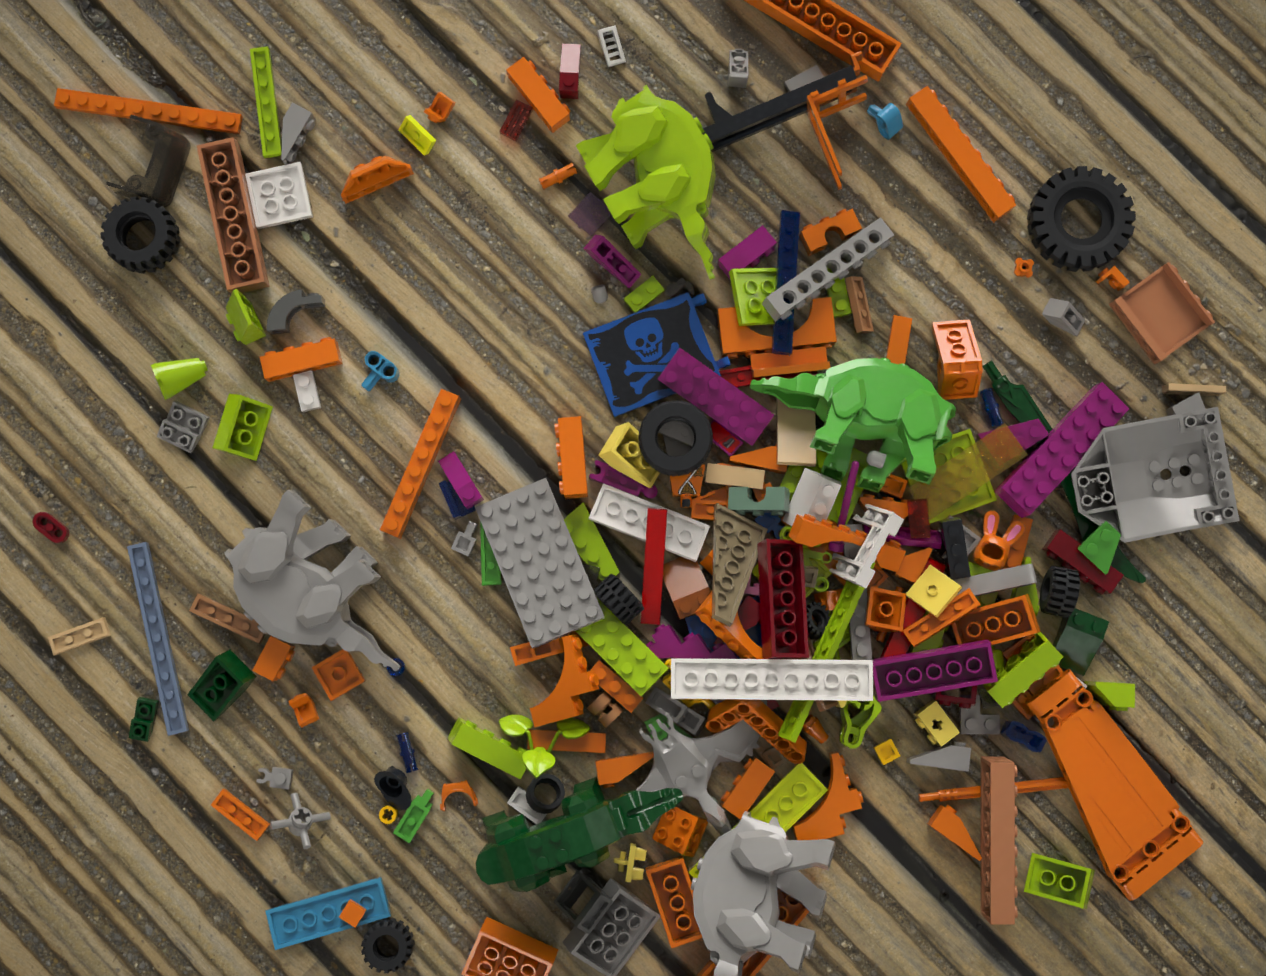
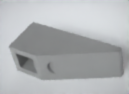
(296, 125)

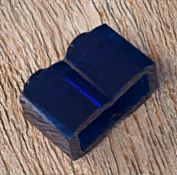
(1026, 738)

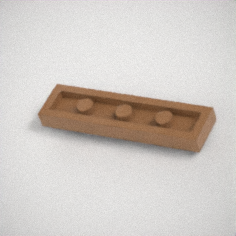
(226, 618)

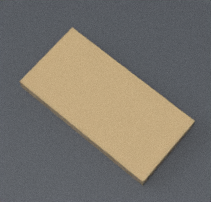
(795, 435)

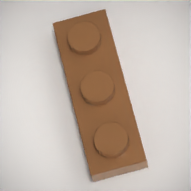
(859, 304)

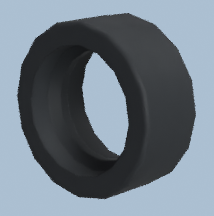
(552, 781)

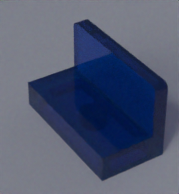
(453, 500)

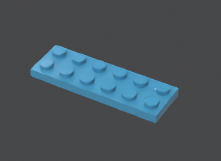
(320, 913)

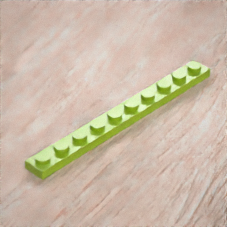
(825, 651)

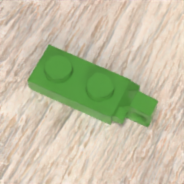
(414, 816)

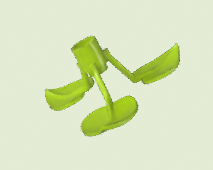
(538, 759)

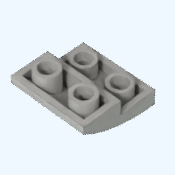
(183, 426)

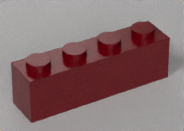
(1065, 550)

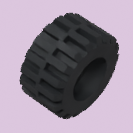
(1059, 591)
(618, 599)
(378, 959)

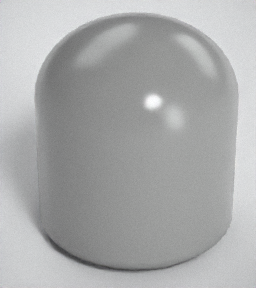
(599, 293)
(876, 459)

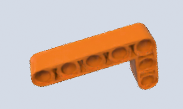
(761, 719)

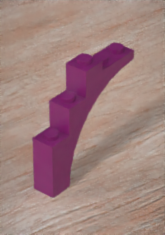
(670, 646)

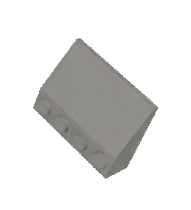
(615, 934)

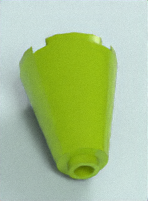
(178, 375)

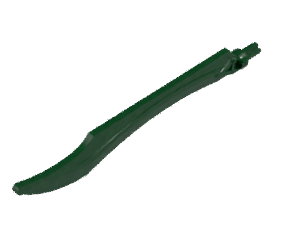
(1024, 409)

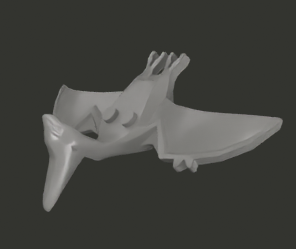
(689, 763)

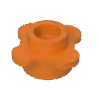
(1019, 271)

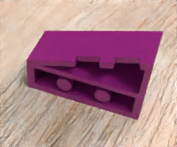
(1026, 433)

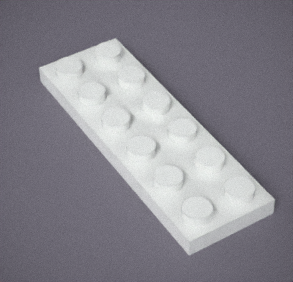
(629, 516)

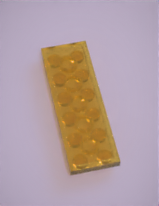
(969, 470)

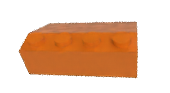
(508, 952)

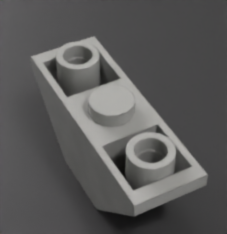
(738, 68)

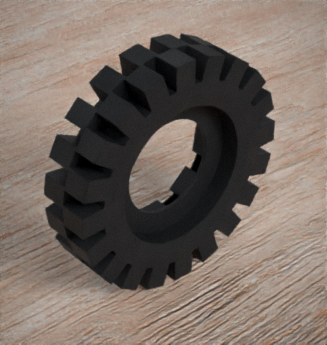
(1072, 251)

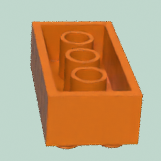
(572, 455)
(998, 622)
(674, 900)

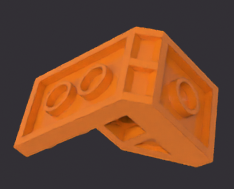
(958, 360)

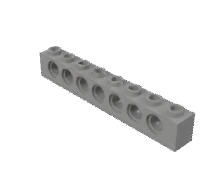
(877, 231)

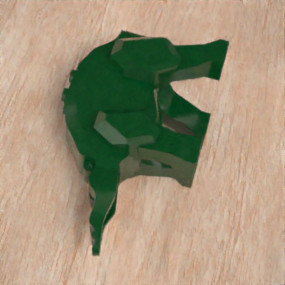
(589, 824)

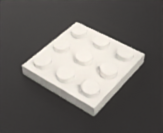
(279, 195)

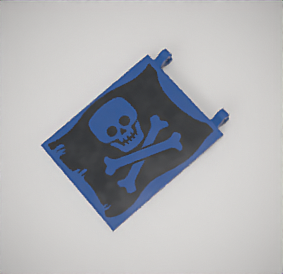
(639, 347)

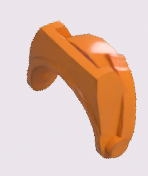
(462, 786)

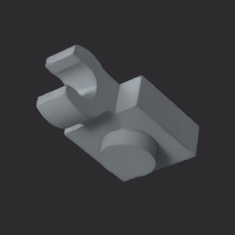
(464, 541)

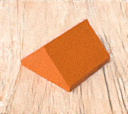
(885, 610)

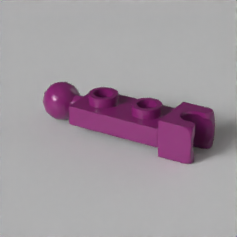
(620, 481)

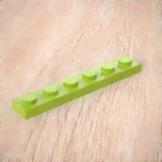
(266, 102)

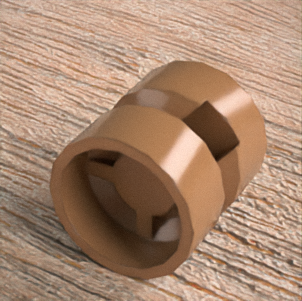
(600, 704)

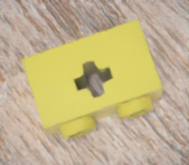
(946, 729)

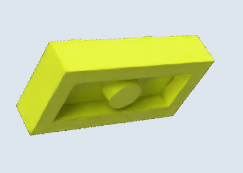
(417, 135)

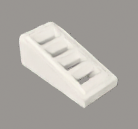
(607, 31)

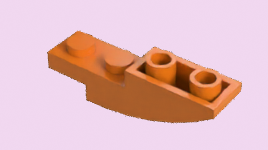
(524, 653)

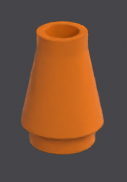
(814, 728)

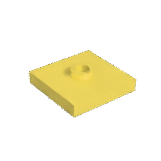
(933, 591)

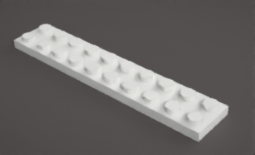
(772, 679)

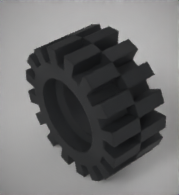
(821, 616)

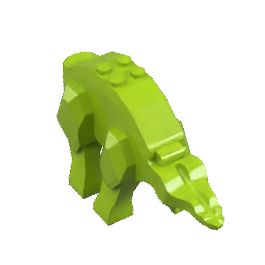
(670, 166)

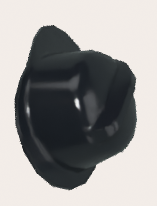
(393, 787)

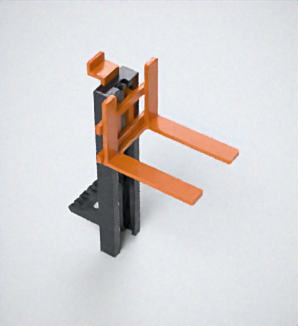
(808, 98)

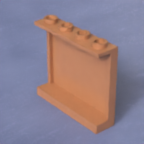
(1162, 313)

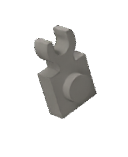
(278, 778)

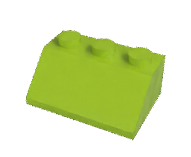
(242, 427)

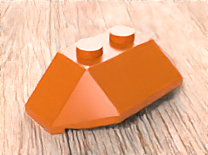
(374, 176)

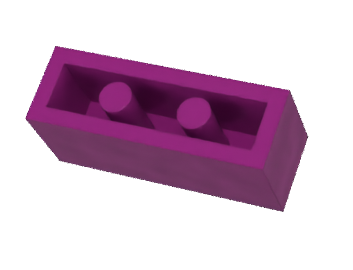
(748, 251)

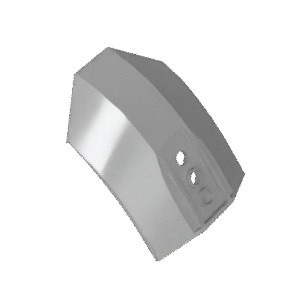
(1123, 484)

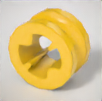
(382, 812)

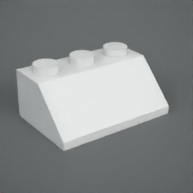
(813, 496)

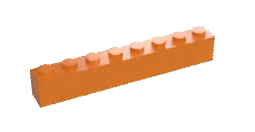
(961, 154)
(420, 463)

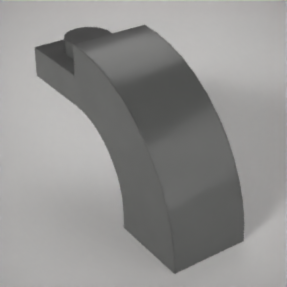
(287, 306)

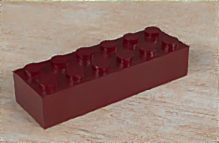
(782, 599)

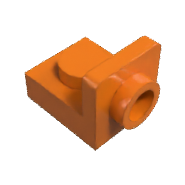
(1115, 277)

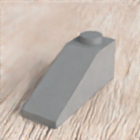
(948, 757)

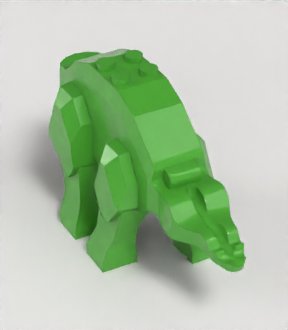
(868, 403)

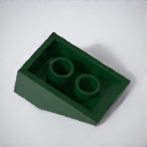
(1079, 640)
(221, 684)

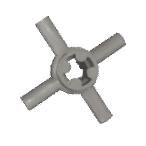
(296, 817)

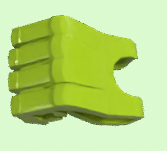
(859, 723)

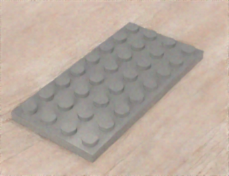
(539, 563)

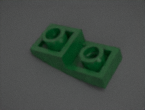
(144, 719)

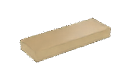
(1191, 389)
(734, 476)
(79, 636)

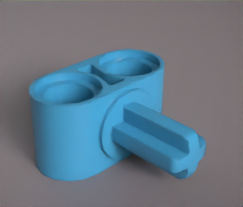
(887, 119)
(378, 370)

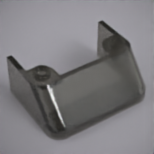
(164, 166)

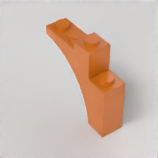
(574, 680)
(839, 799)

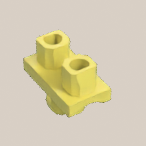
(632, 872)

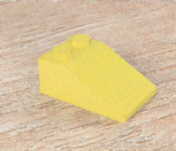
(625, 456)

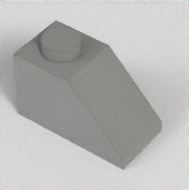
(1064, 316)

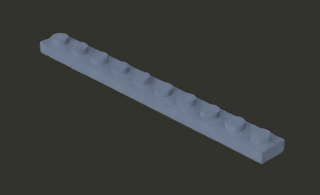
(158, 638)

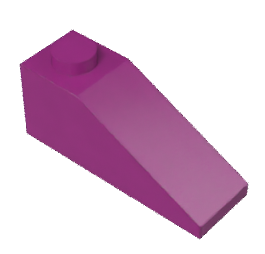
(612, 260)
(460, 480)

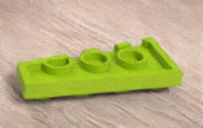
(589, 542)

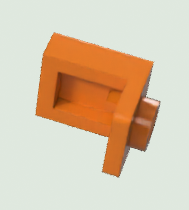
(440, 108)
(828, 598)
(304, 709)

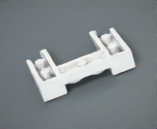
(881, 523)

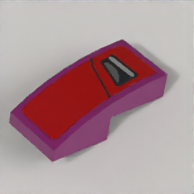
(725, 438)

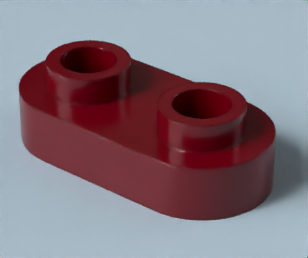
(51, 528)

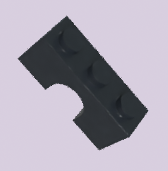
(955, 546)

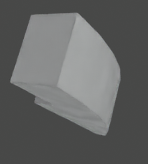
(679, 712)

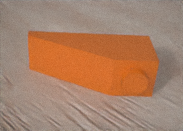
(760, 459)
(617, 768)
(952, 828)

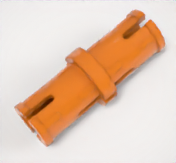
(557, 176)

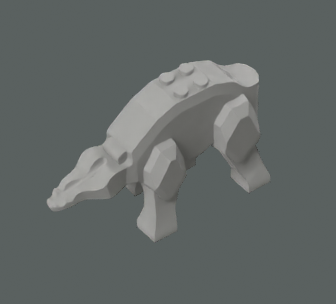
(298, 597)
(739, 895)

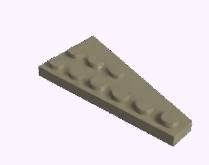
(733, 560)

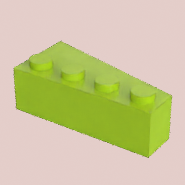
(1023, 669)
(487, 747)

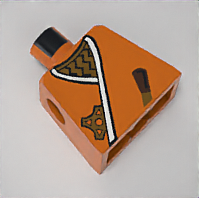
(687, 486)

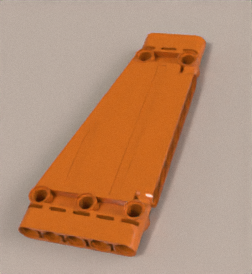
(1113, 788)

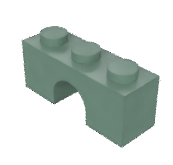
(775, 501)

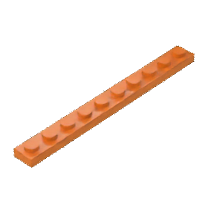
(150, 110)

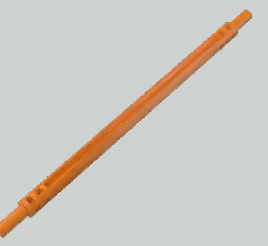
(975, 791)

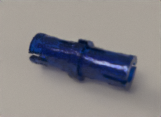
(991, 407)
(407, 752)

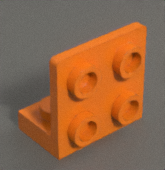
(680, 831)

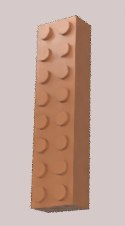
(232, 216)
(998, 840)

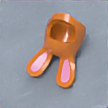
(993, 550)

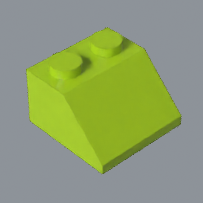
(1115, 695)

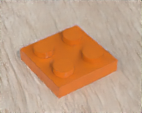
(338, 674)

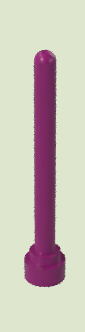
(838, 546)

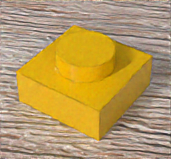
(886, 751)

